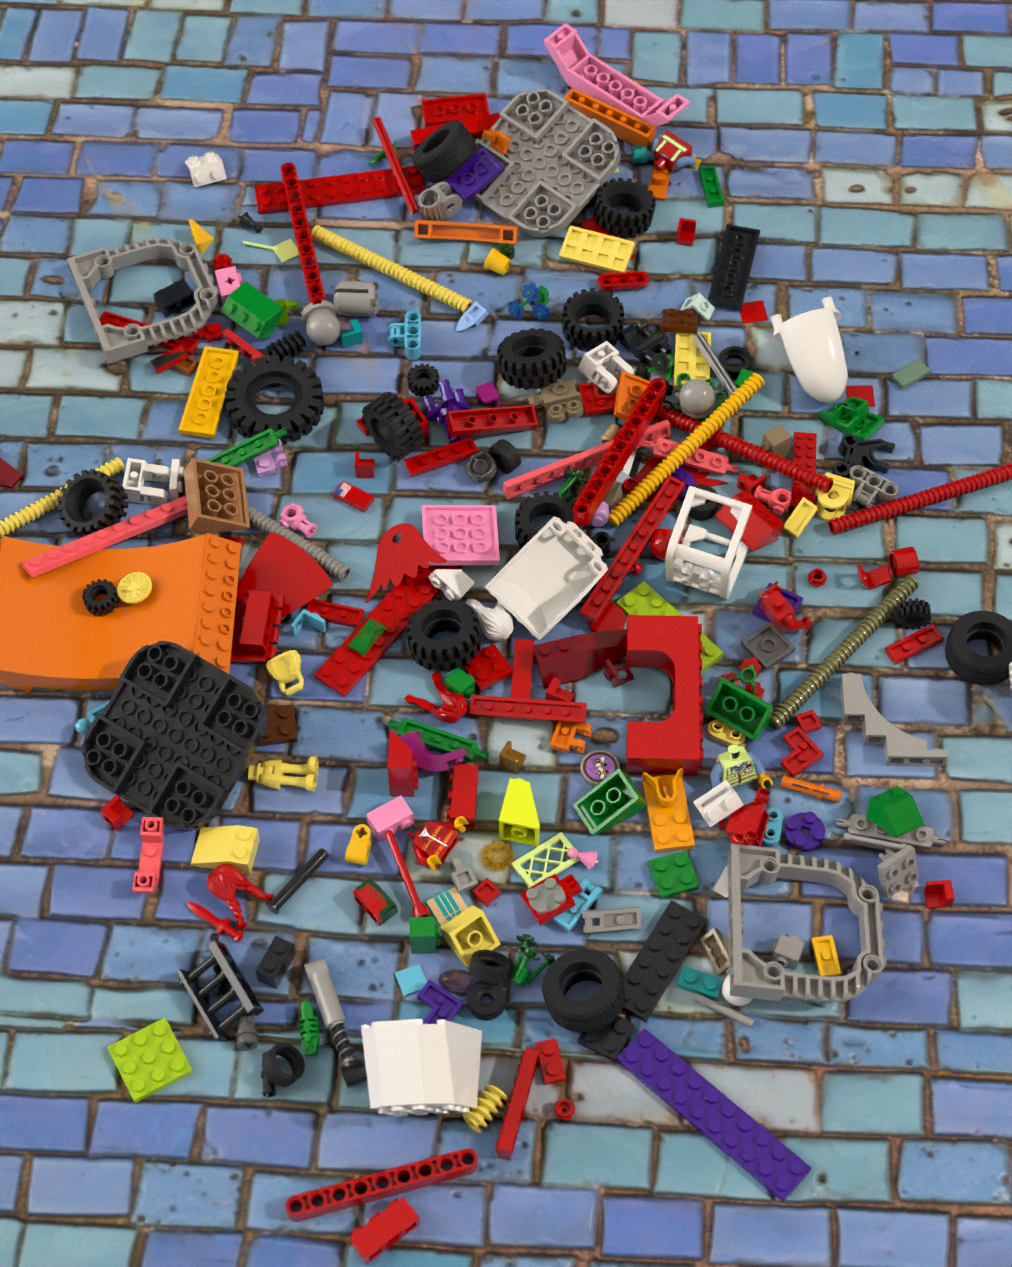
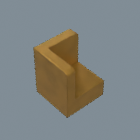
(511, 759)

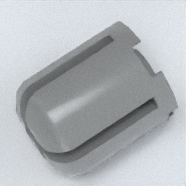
(356, 298)

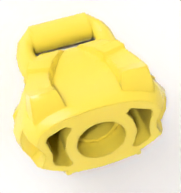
(286, 669)

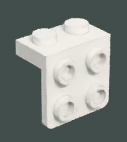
(206, 169)

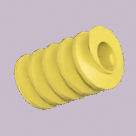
(485, 1105)

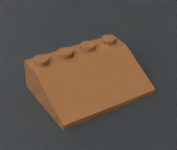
(215, 497)

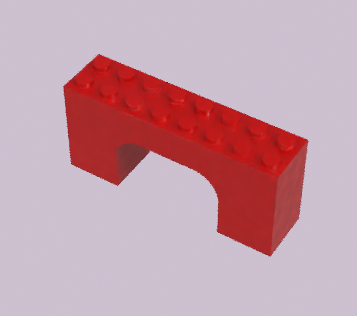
(676, 648)

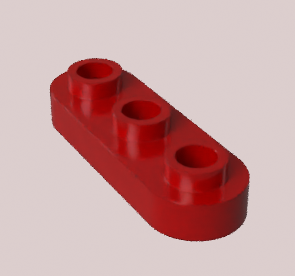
(623, 280)

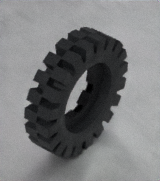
(245, 386)

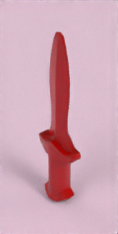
(220, 924)

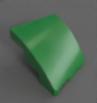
(853, 418)

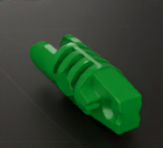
(309, 1029)

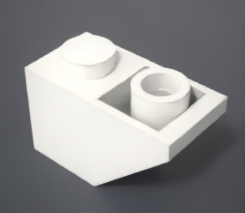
(452, 582)

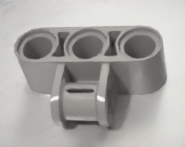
(871, 487)

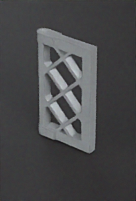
(872, 843)

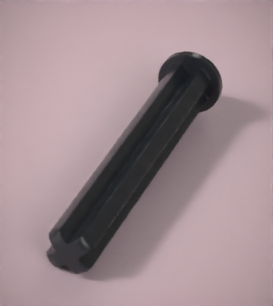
(297, 881)

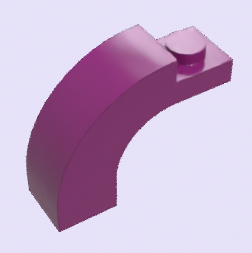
(428, 760)

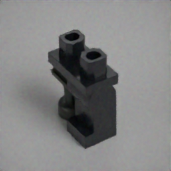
(644, 347)

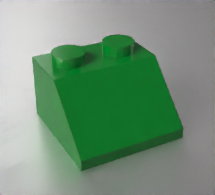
(894, 812)

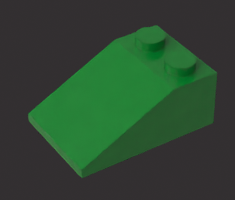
(610, 802)

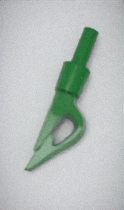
(377, 158)

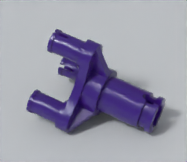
(449, 402)

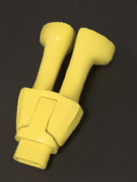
(272, 772)

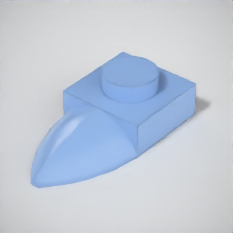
(472, 316)

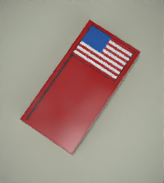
(353, 496)

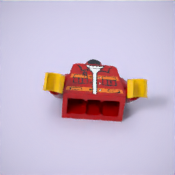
(435, 841)

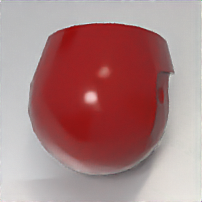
(660, 541)

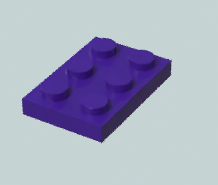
(475, 174)

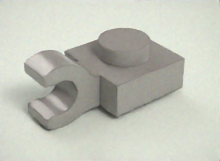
(462, 877)

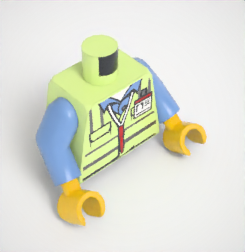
(738, 768)

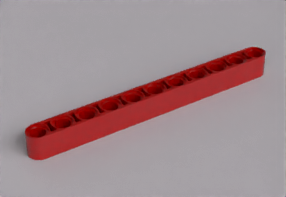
(302, 233)
(619, 452)

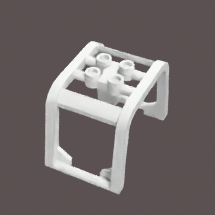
(702, 577)

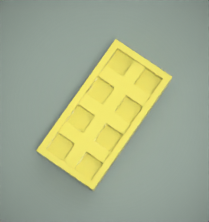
(596, 250)
(690, 358)

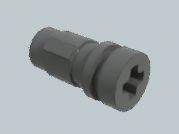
(246, 1035)

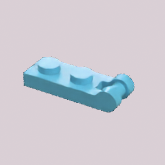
(571, 917)

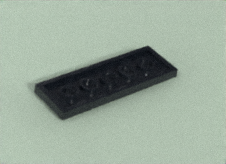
(733, 267)
(660, 959)

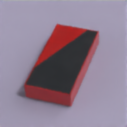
(169, 359)

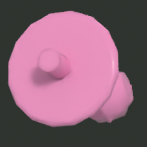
(589, 858)

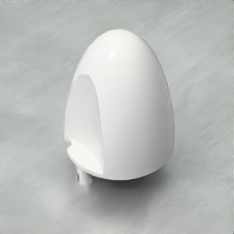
(815, 350)

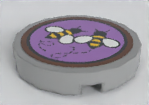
(598, 766)

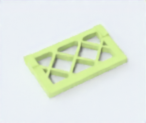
(526, 874)

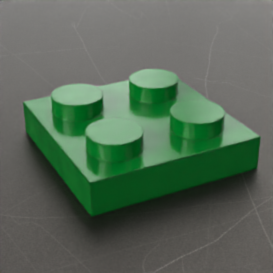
(673, 874)

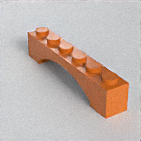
(466, 231)

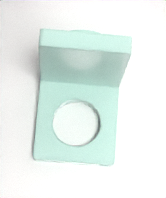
(700, 305)

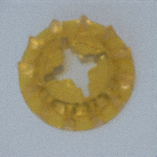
(497, 863)

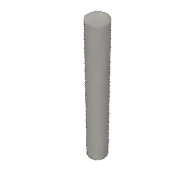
(724, 1010)

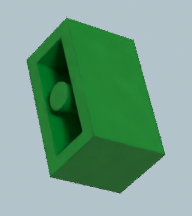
(423, 935)

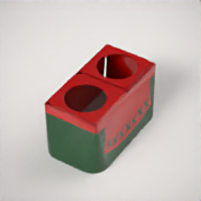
(375, 901)

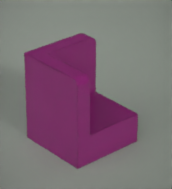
(487, 393)

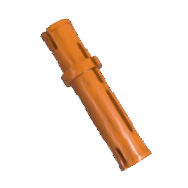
(787, 782)

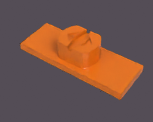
(659, 183)

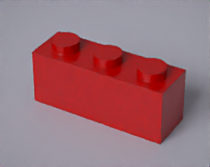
(257, 621)
(463, 794)
(384, 1230)

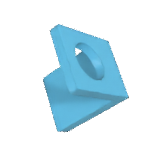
(309, 618)

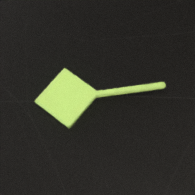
(285, 251)

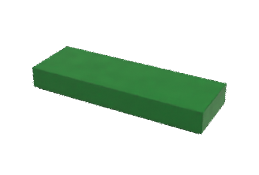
(711, 186)

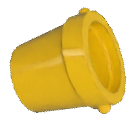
(497, 262)

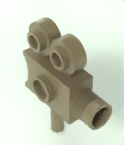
(559, 400)

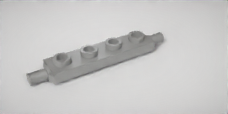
(860, 826)

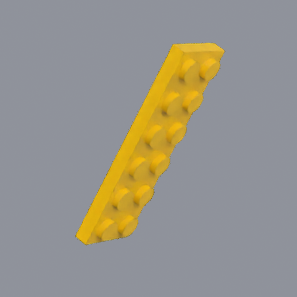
(208, 392)

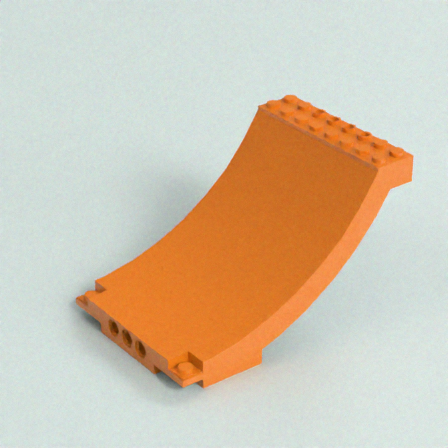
(59, 644)

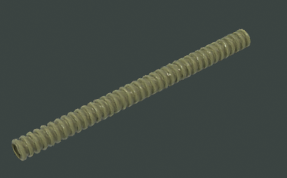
(842, 652)

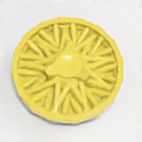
(134, 588)

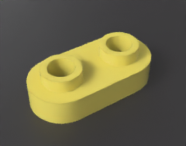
(725, 734)

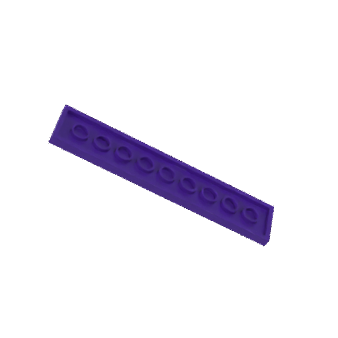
(714, 1115)

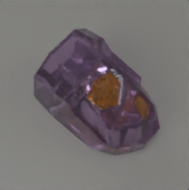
(456, 981)

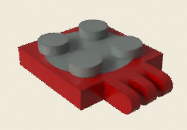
(551, 897)

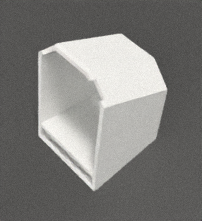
(421, 1066)

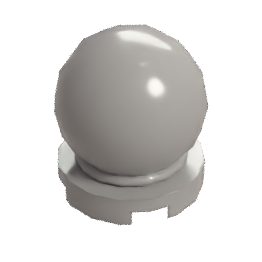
(321, 323)
(697, 399)

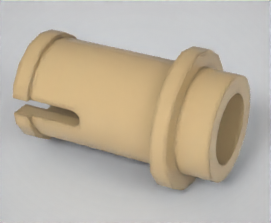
(610, 434)

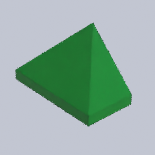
(367, 636)

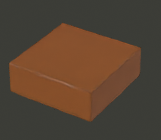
(187, 366)

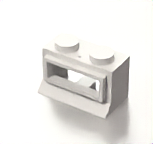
(718, 803)

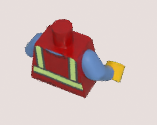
(672, 152)

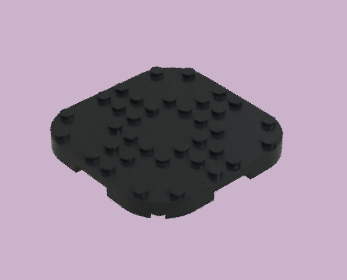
(175, 735)

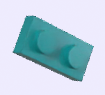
(700, 983)

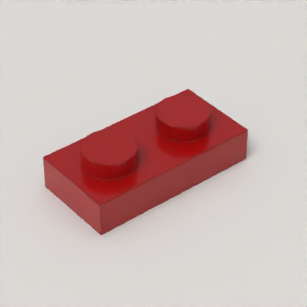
(550, 1062)

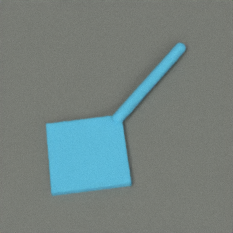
(413, 980)

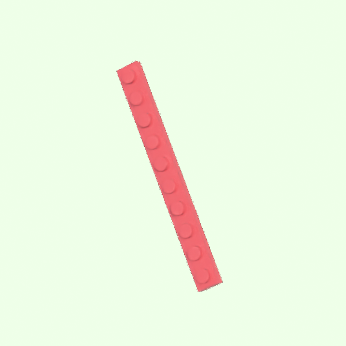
(582, 461)
(106, 537)

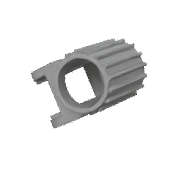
(436, 207)

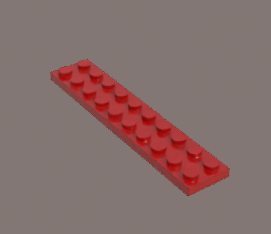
(339, 189)
(347, 667)

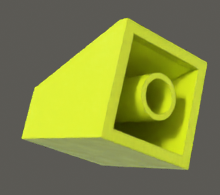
(518, 815)

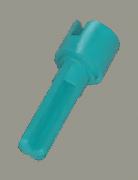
(641, 154)

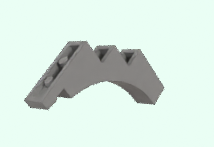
(899, 747)

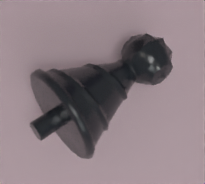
(246, 221)

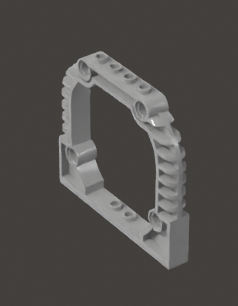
(133, 340)
(751, 976)

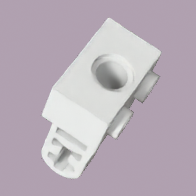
(598, 361)
(139, 471)

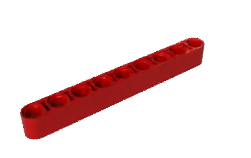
(371, 1181)

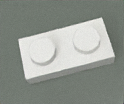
(176, 484)

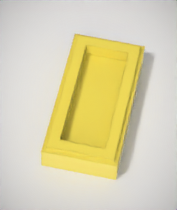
(800, 517)

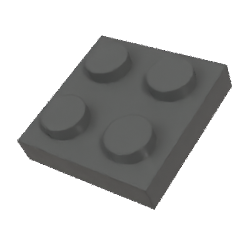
(768, 646)

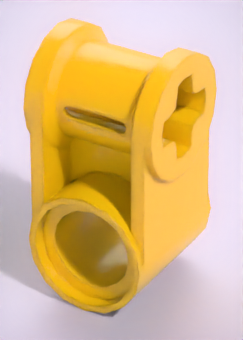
(359, 846)

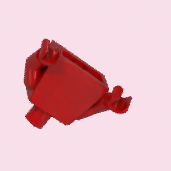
(780, 611)
(748, 822)

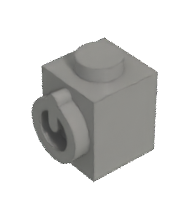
(787, 950)

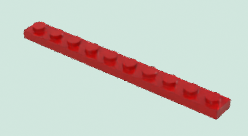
(632, 549)

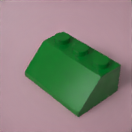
(253, 310)
(740, 709)

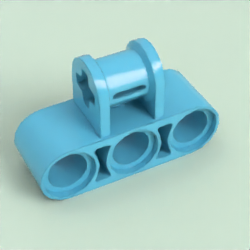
(407, 334)

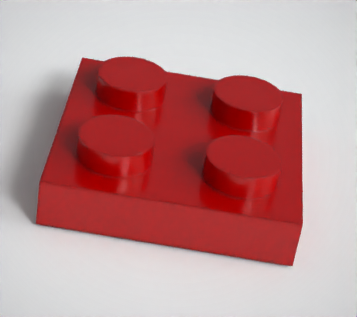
(488, 667)

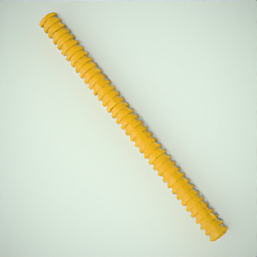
(685, 450)

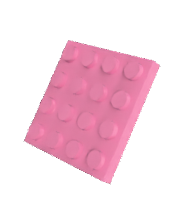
(462, 533)

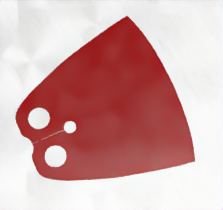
(285, 569)

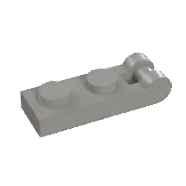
(612, 919)

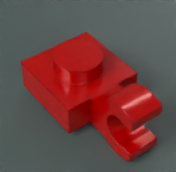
(210, 332)

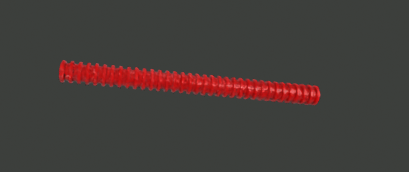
(749, 451)
(921, 499)

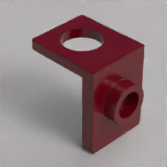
(611, 673)

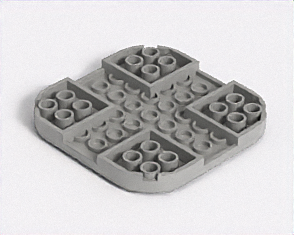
(550, 165)

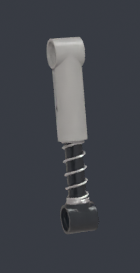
(334, 1019)

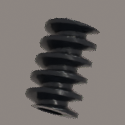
(287, 345)

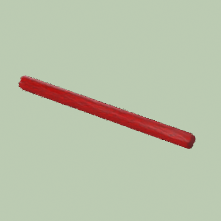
(396, 166)

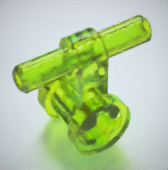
(284, 319)

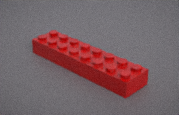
(491, 420)
(805, 454)
(517, 1103)

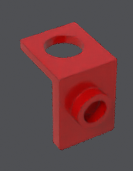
(874, 578)

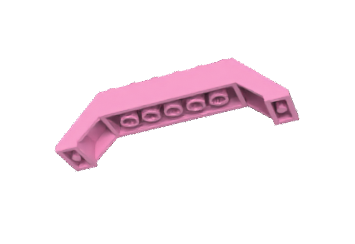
(605, 83)

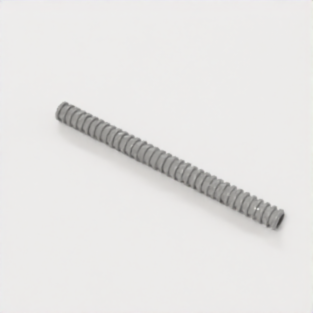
(326, 561)

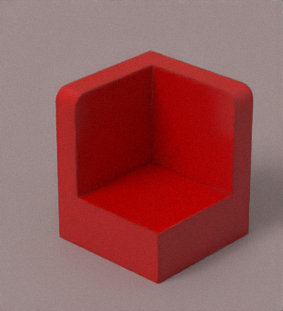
(686, 232)
(364, 467)
(750, 482)
(556, 693)
(116, 813)
(938, 894)

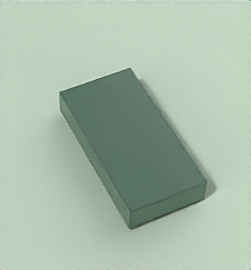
(910, 374)

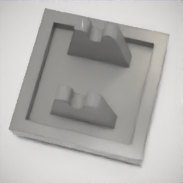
(897, 870)

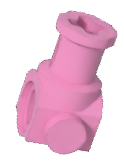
(294, 519)

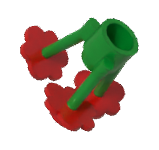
(749, 672)

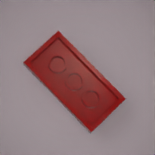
(455, 108)

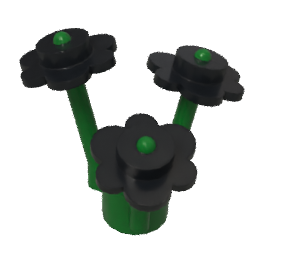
(660, 362)

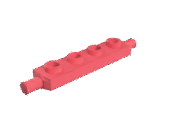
(700, 459)

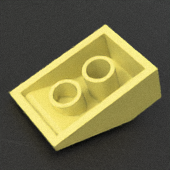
(226, 845)

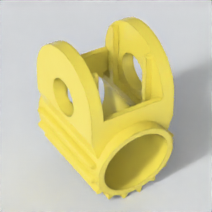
(837, 498)

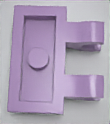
(267, 465)

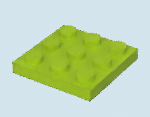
(150, 1060)

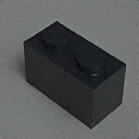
(174, 298)
(276, 962)

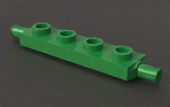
(249, 448)
(439, 739)

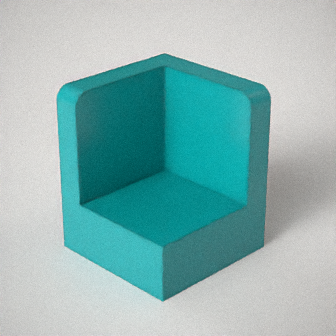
(353, 336)

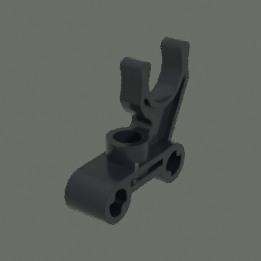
(856, 451)

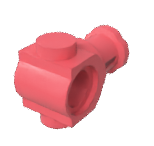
(777, 500)

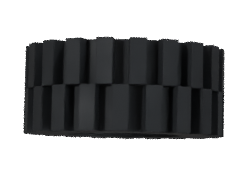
(624, 194)
(592, 304)
(393, 425)
(77, 494)
(539, 506)

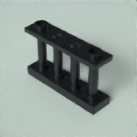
(239, 988)

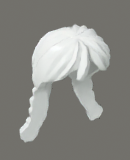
(494, 622)

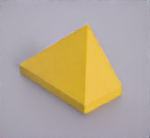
(200, 236)

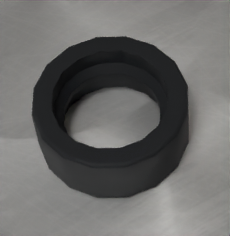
(735, 352)
(489, 966)
(272, 1071)

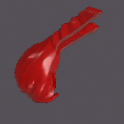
(453, 703)
(223, 885)

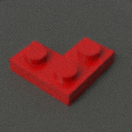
(593, 402)
(804, 752)

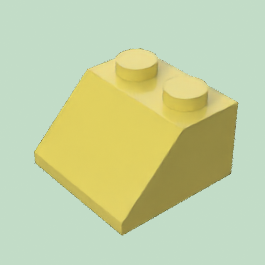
(469, 933)

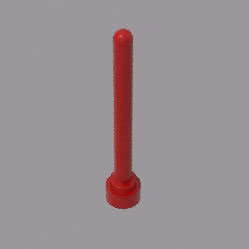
(419, 909)

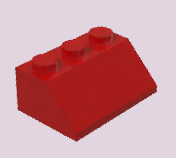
(762, 525)
(401, 768)

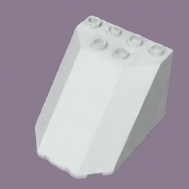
(548, 576)

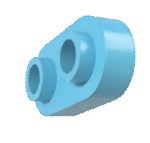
(774, 826)

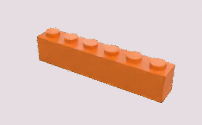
(620, 123)

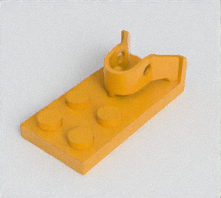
(668, 812)

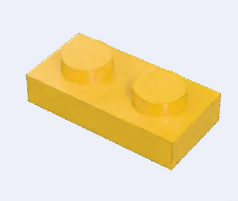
(826, 956)

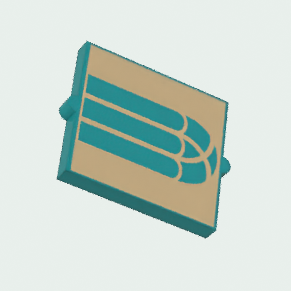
(446, 905)

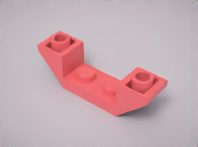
(151, 855)

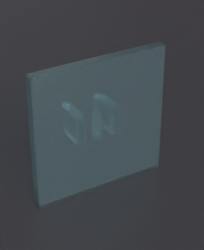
(714, 854)

